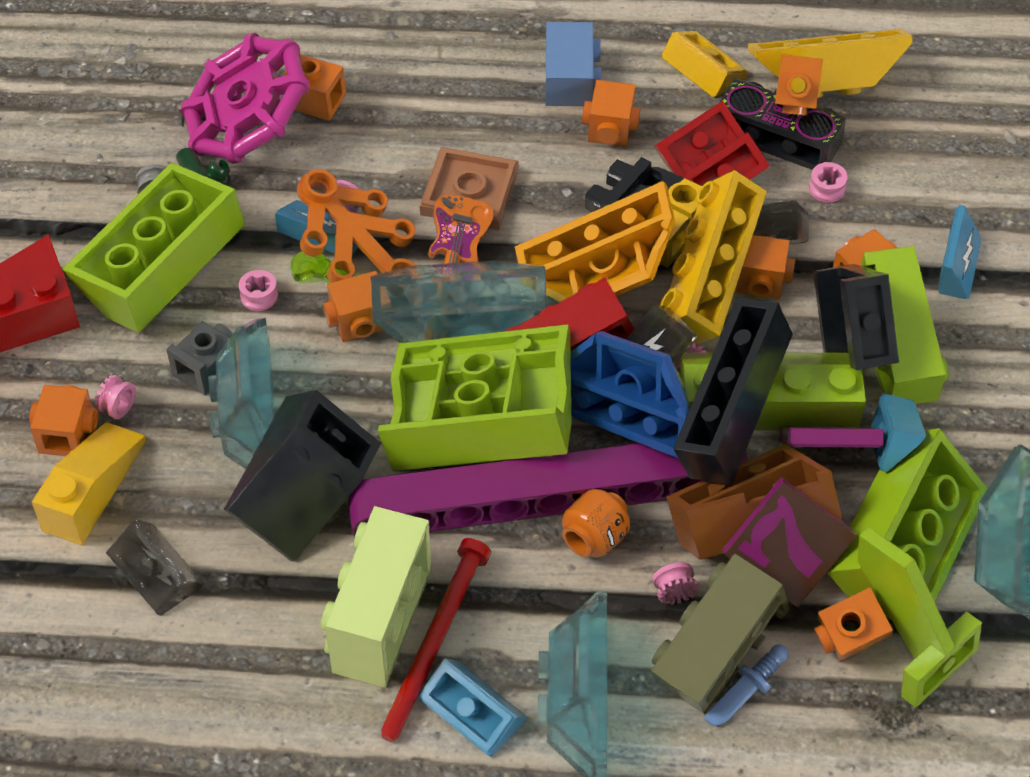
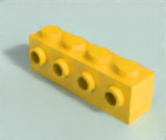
(714, 253)

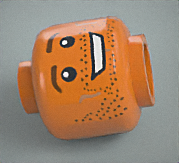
(595, 523)

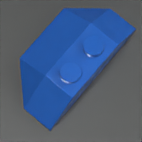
(628, 391)

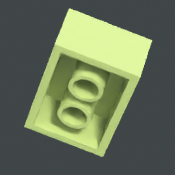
(377, 596)

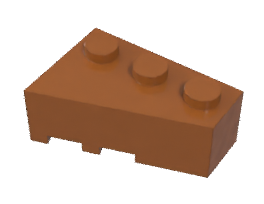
(712, 512)

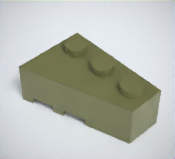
(719, 632)

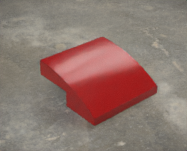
(711, 148)

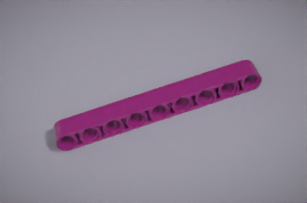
(521, 487)

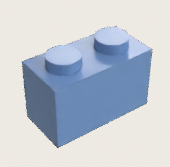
(570, 63)

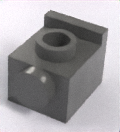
(195, 355)

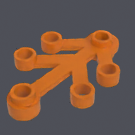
(350, 226)

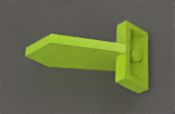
(916, 617)

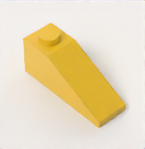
(85, 482)

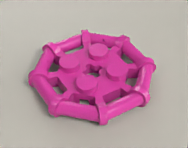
(235, 115)

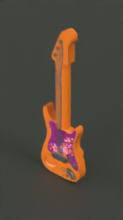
(459, 228)

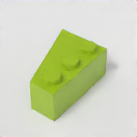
(920, 365)

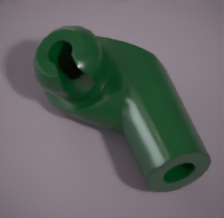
(215, 170)

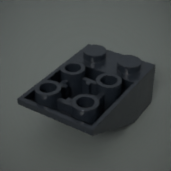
(301, 472)

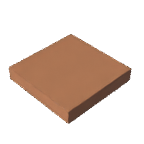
(471, 176)

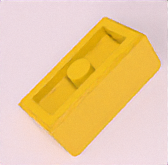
(702, 62)

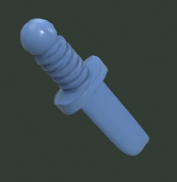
(747, 685)

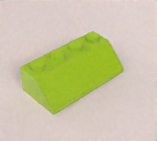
(156, 246)
(806, 390)
(920, 508)

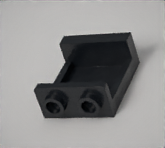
(856, 315)

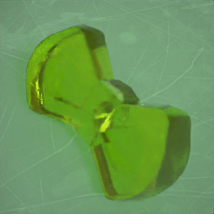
(306, 267)

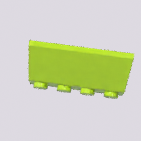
(480, 399)

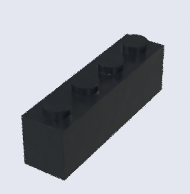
(733, 391)

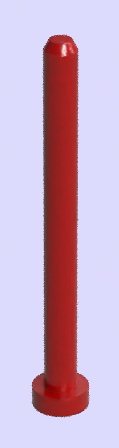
(472, 554)

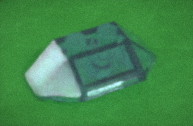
(456, 299)
(243, 392)
(1004, 534)
(577, 688)

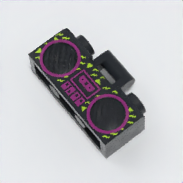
(792, 137)

